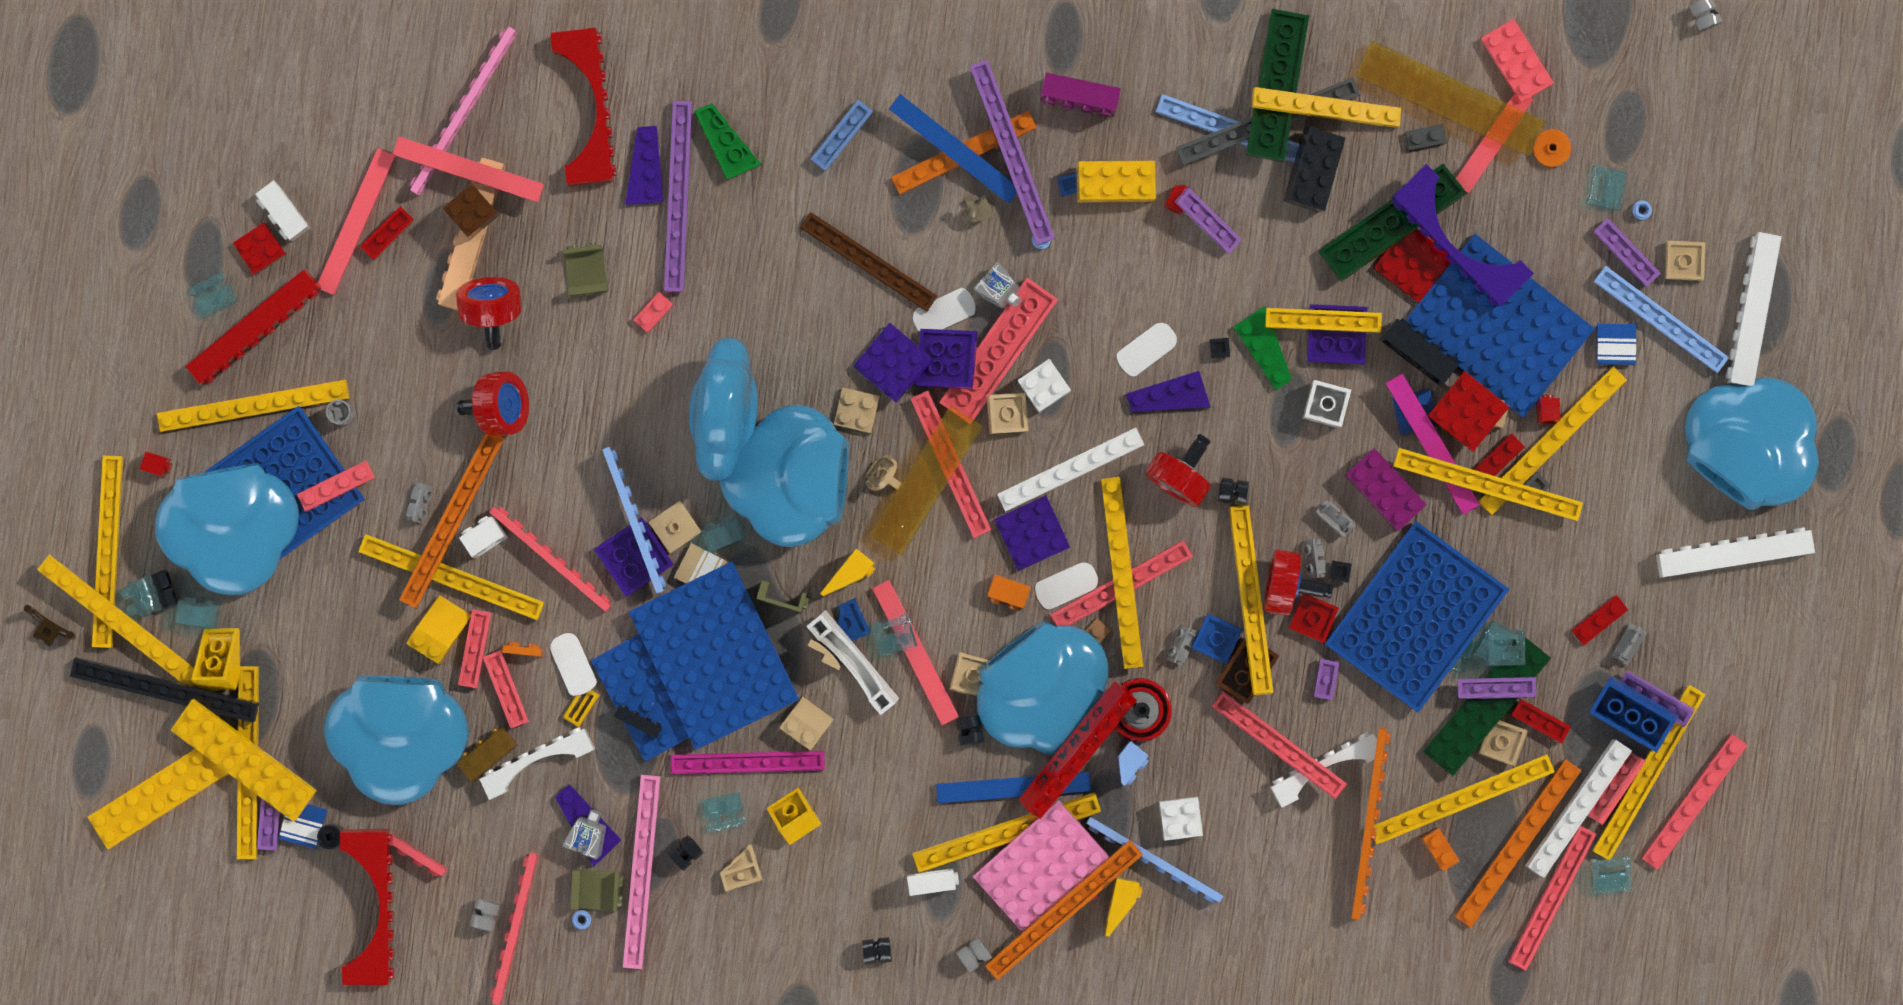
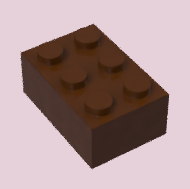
(1236, 674)

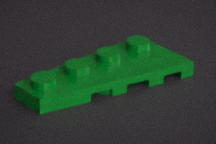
(728, 148)
(1264, 348)

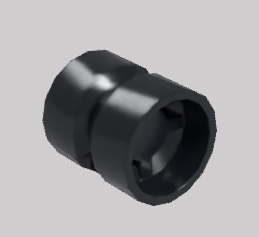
(1226, 491)
(969, 730)
(329, 836)
(691, 849)
(876, 951)

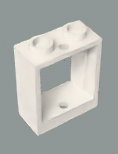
(932, 881)

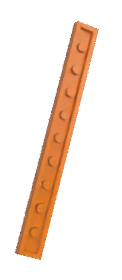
(451, 520)
(1372, 814)
(1518, 843)
(1063, 909)

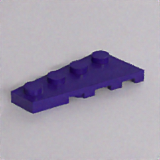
(645, 172)
(1177, 393)
(575, 807)

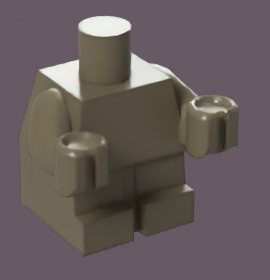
(977, 211)

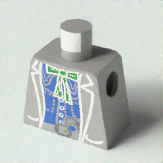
(998, 287)
(587, 836)

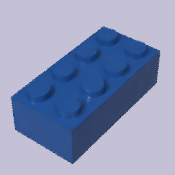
(1634, 714)

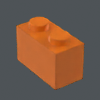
(1008, 592)
(1439, 849)

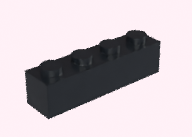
(637, 721)

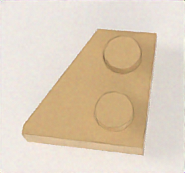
(742, 871)

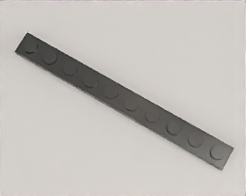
(1240, 131)

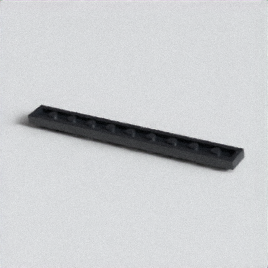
(163, 689)

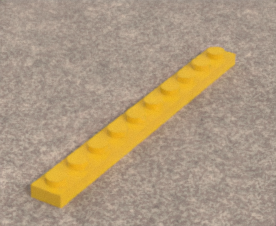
(252, 405)
(1558, 434)
(1488, 484)
(108, 543)
(1122, 573)
(454, 578)
(1250, 600)
(117, 620)
(1643, 782)
(1463, 798)
(246, 799)
(994, 836)

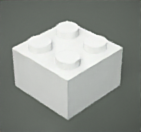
(1044, 386)
(1326, 404)
(483, 537)
(1180, 818)

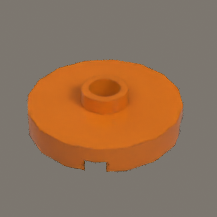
(1545, 155)

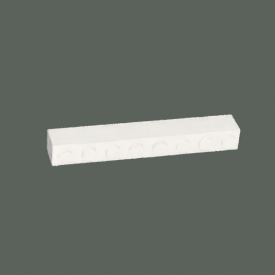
(1754, 309)
(1070, 469)
(1735, 553)
(1578, 808)

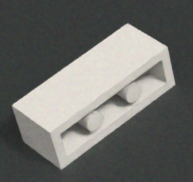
(282, 211)

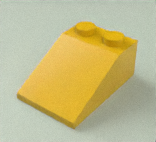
(852, 571)
(439, 630)
(218, 660)
(1122, 900)

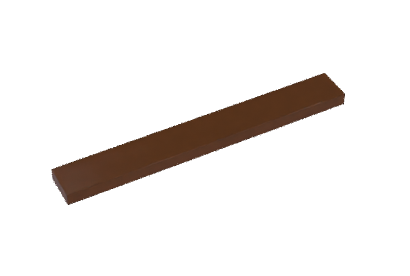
(868, 261)

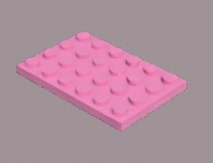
(1040, 866)

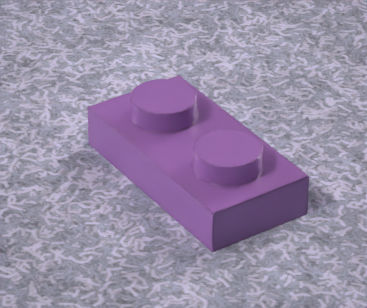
(1326, 679)

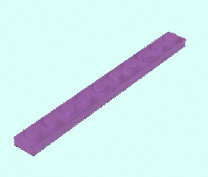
(1012, 152)
(678, 196)

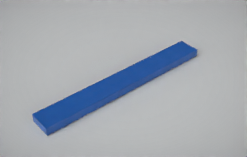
(953, 148)
(1000, 788)

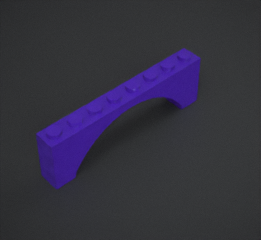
(1418, 202)

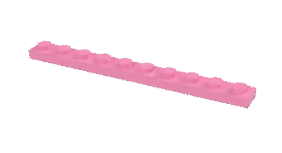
(467, 103)
(641, 872)

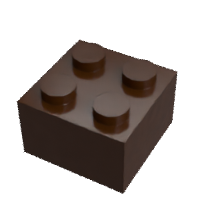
(471, 211)

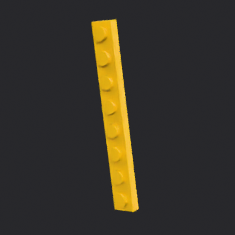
(1326, 107)

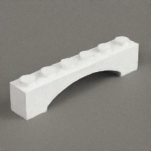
(874, 686)
(497, 782)
(1287, 789)

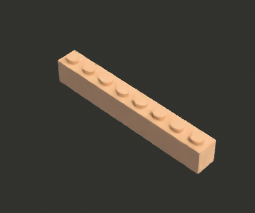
(466, 251)

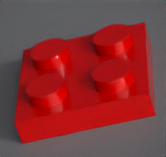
(259, 248)
(1313, 618)

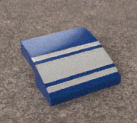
(1616, 344)
(305, 828)

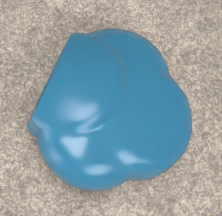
(723, 409)
(1754, 441)
(791, 476)
(227, 526)
(1041, 687)
(396, 735)

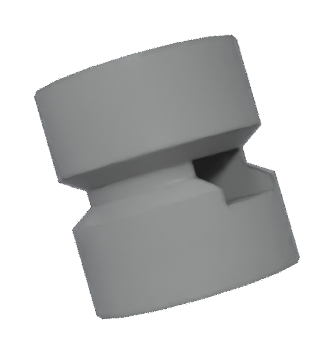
(1705, 14)
(340, 412)
(484, 914)
(974, 954)

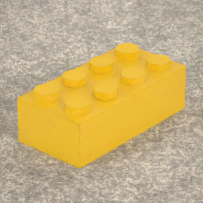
(1116, 181)

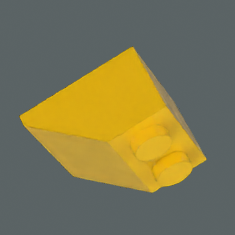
(793, 816)

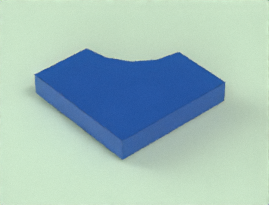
(852, 620)

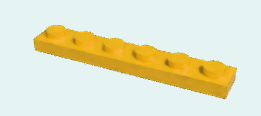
(1323, 320)

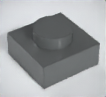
(1538, 482)

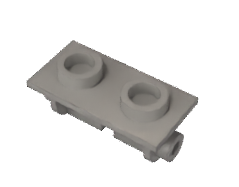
(418, 511)
(1328, 513)
(1314, 567)
(1183, 637)
(1629, 644)

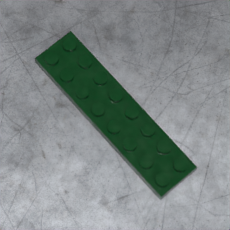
(1278, 72)
(1383, 230)
(1479, 716)

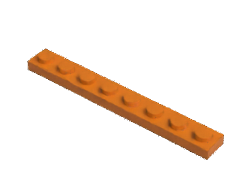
(942, 163)

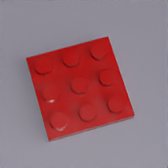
(1413, 265)
(1468, 411)

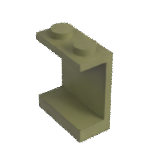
(585, 270)
(763, 593)
(596, 890)

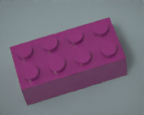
(1080, 94)
(1385, 489)

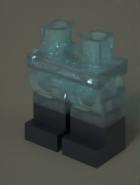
(144, 597)

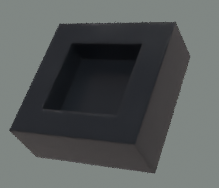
(1219, 348)
(1340, 571)

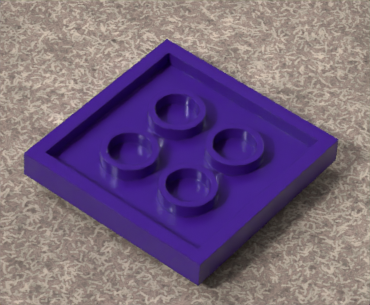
(1336, 346)
(952, 358)
(893, 362)
(1032, 533)
(625, 561)

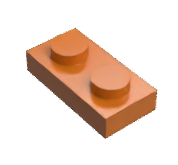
(531, 649)

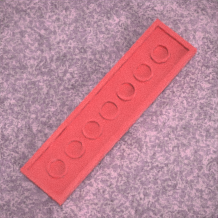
(1002, 348)

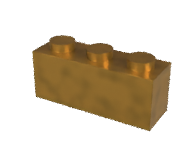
(486, 753)

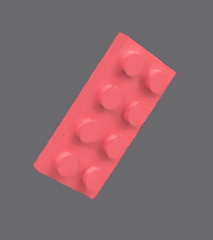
(1517, 61)

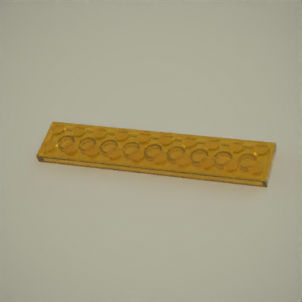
(1450, 98)

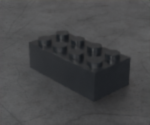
(1314, 169)
(1419, 352)

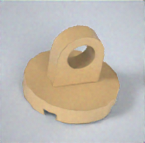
(882, 473)

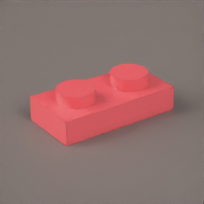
(653, 312)

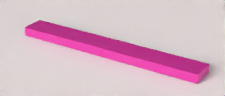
(1428, 437)
(747, 762)

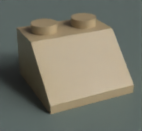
(806, 723)

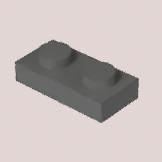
(1426, 137)

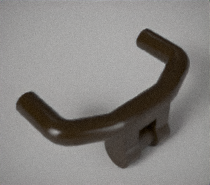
(46, 623)

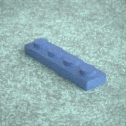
(841, 135)

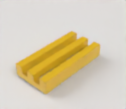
(572, 720)

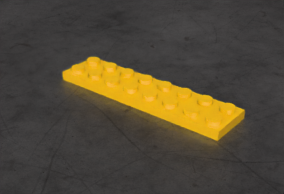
(243, 760)
(155, 797)

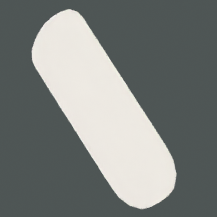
(945, 311)
(1146, 349)
(1066, 585)
(572, 664)

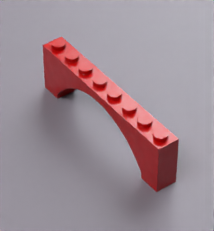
(595, 161)
(372, 851)

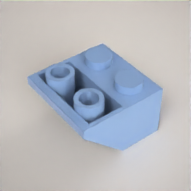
(1129, 761)

